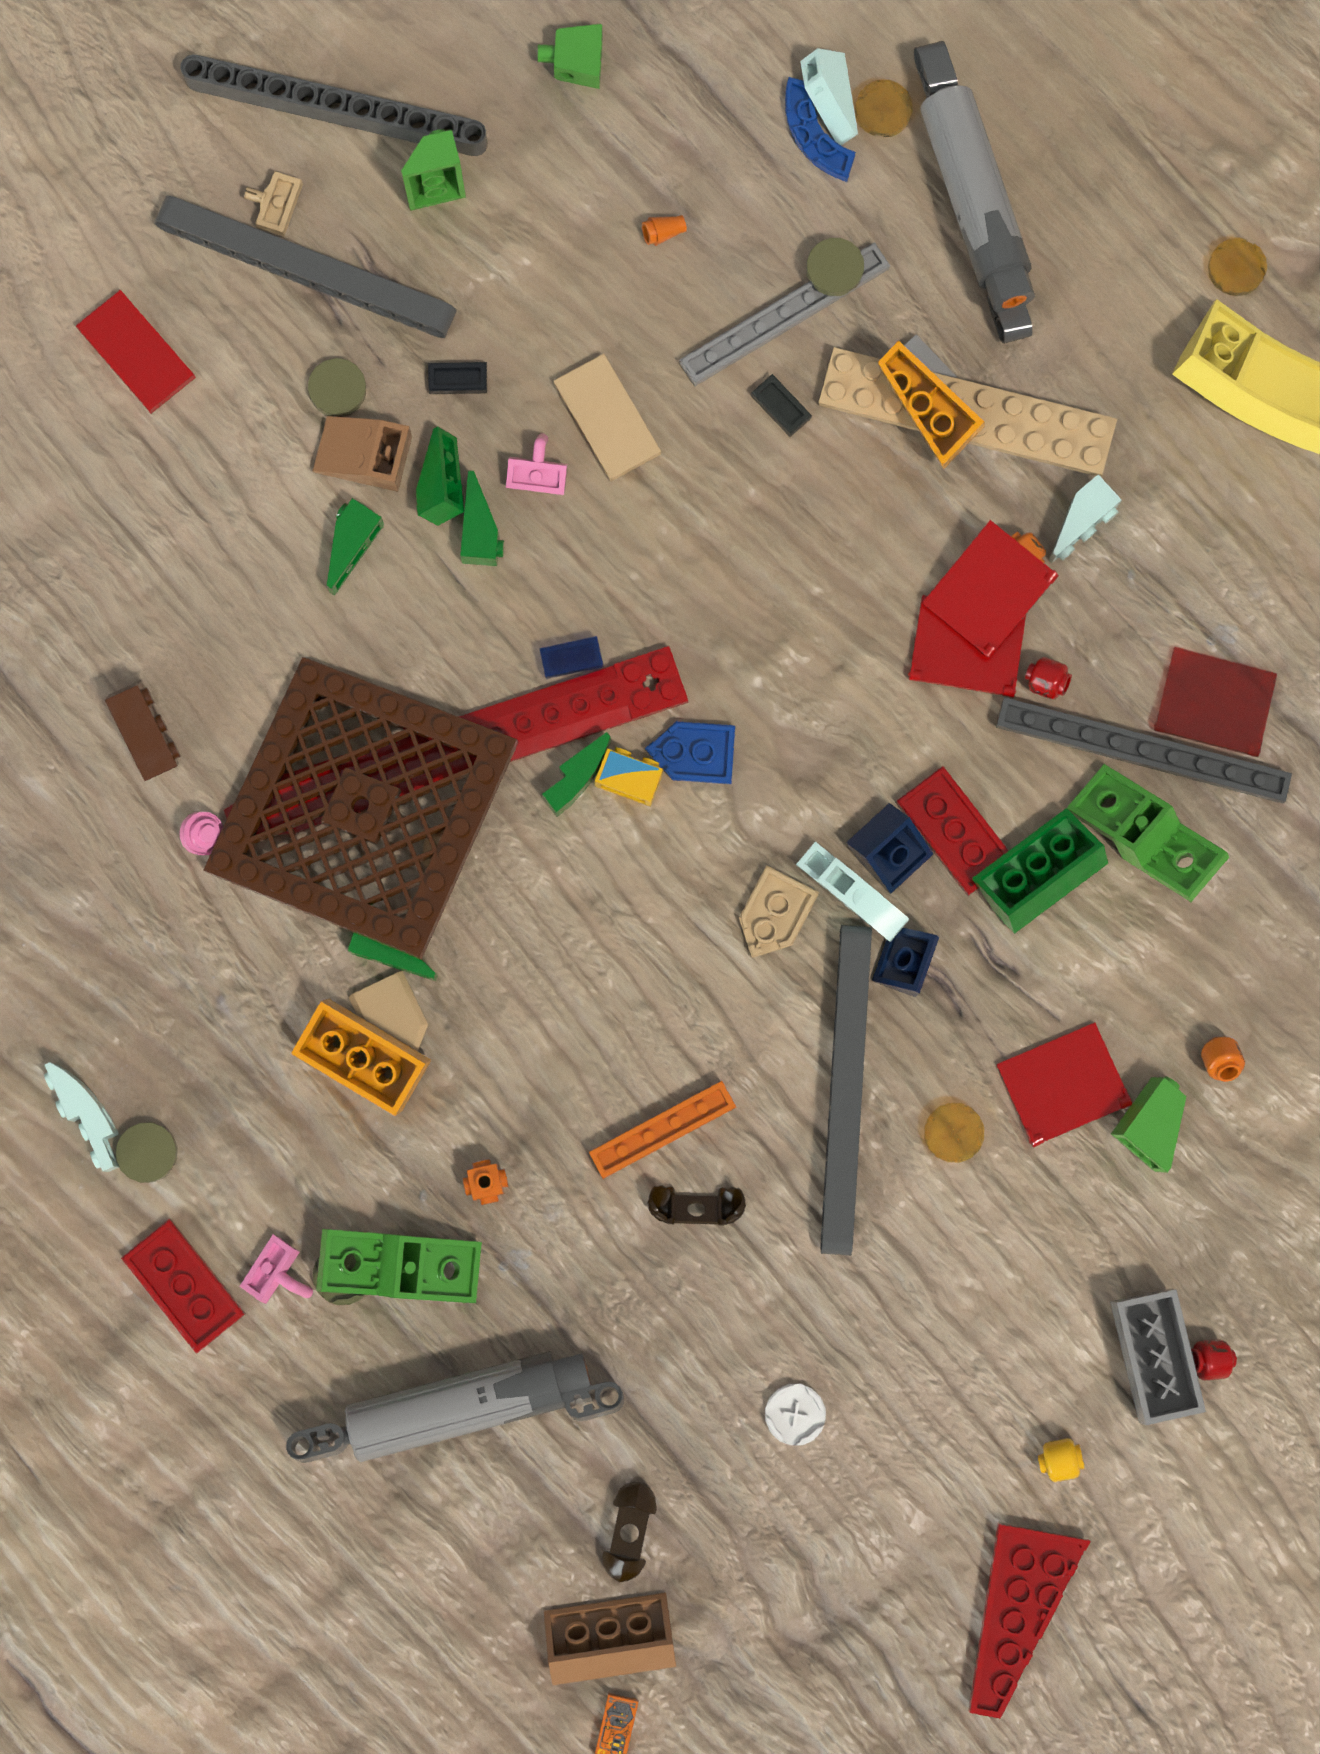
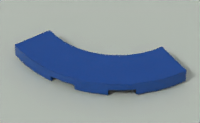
(810, 137)

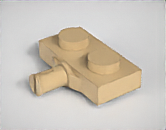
(276, 202)

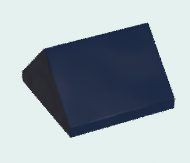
(906, 961)

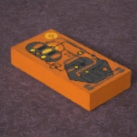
(616, 1725)

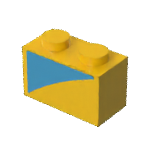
(629, 776)

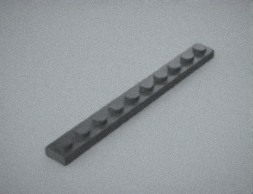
(1144, 750)

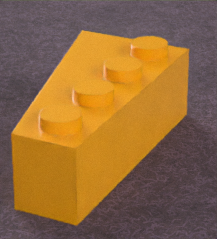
(934, 408)

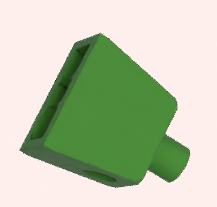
(575, 55)

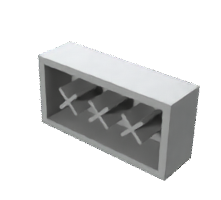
(1158, 1356)

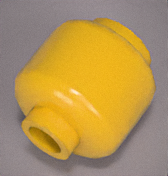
(1061, 1460)

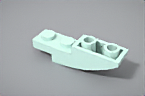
(853, 891)
(79, 1102)

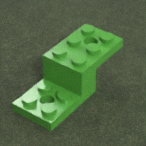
(1148, 832)
(398, 1266)

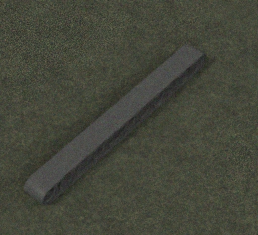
(324, 96)
(305, 266)
(846, 1090)

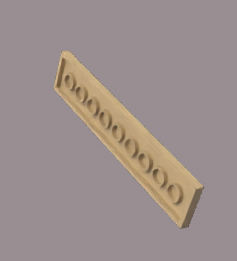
(1012, 420)

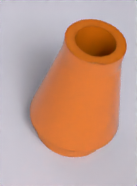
(660, 229)

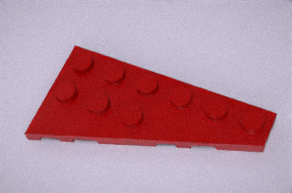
(1021, 1598)

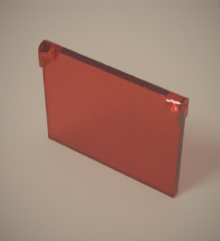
(1215, 702)

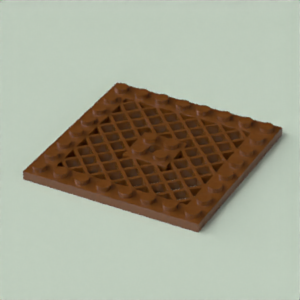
(263, 781)

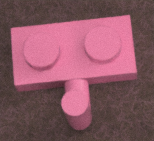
(536, 473)
(271, 1271)

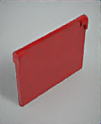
(990, 589)
(951, 660)
(1064, 1084)

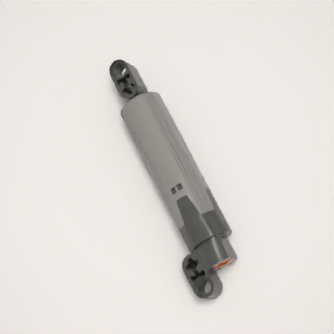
(976, 192)
(460, 1407)

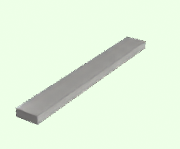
(770, 323)

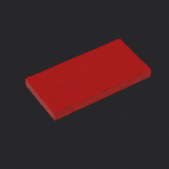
(135, 351)
(952, 827)
(183, 1286)

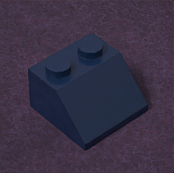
(890, 847)

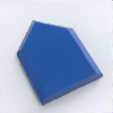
(696, 752)

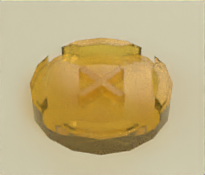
(883, 108)
(1237, 267)
(954, 1132)

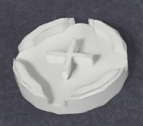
(795, 1414)

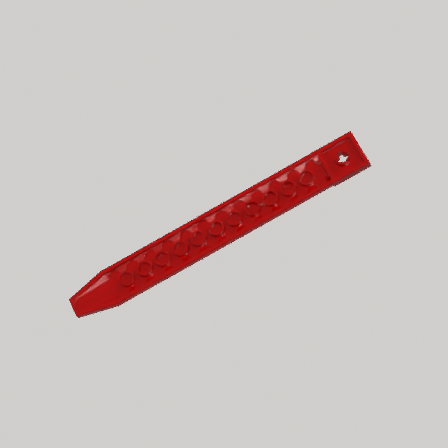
(534, 719)

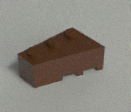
(143, 730)

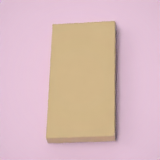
(607, 417)

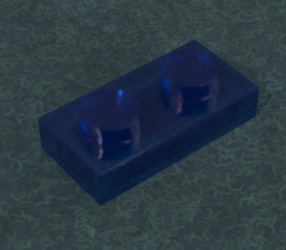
(571, 657)

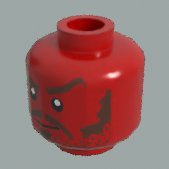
(1048, 678)
(1213, 1359)

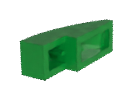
(577, 775)

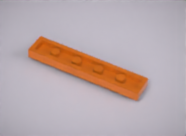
(662, 1129)

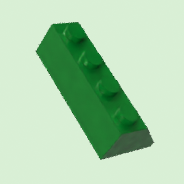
(1041, 870)

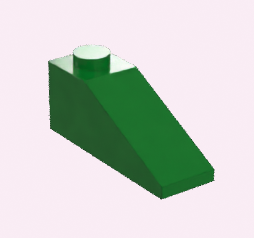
(439, 483)
(480, 534)
(353, 535)
(382, 954)

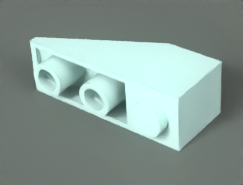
(830, 91)
(1087, 509)

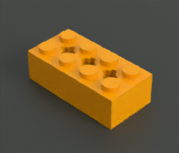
(342, 1061)

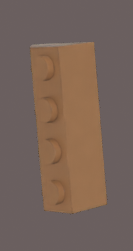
(609, 1639)

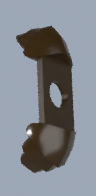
(719, 1209)
(634, 1504)

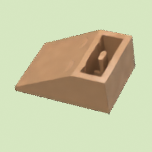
(364, 451)

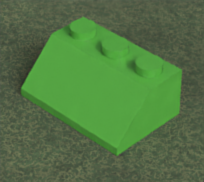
(433, 171)

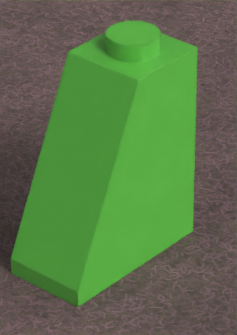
(1153, 1123)

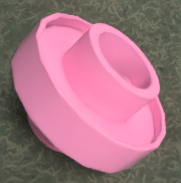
(200, 832)

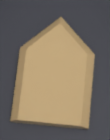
(775, 912)
(393, 1009)

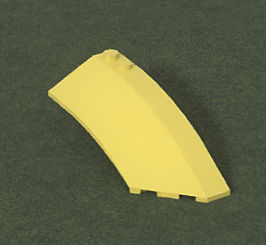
(1254, 377)

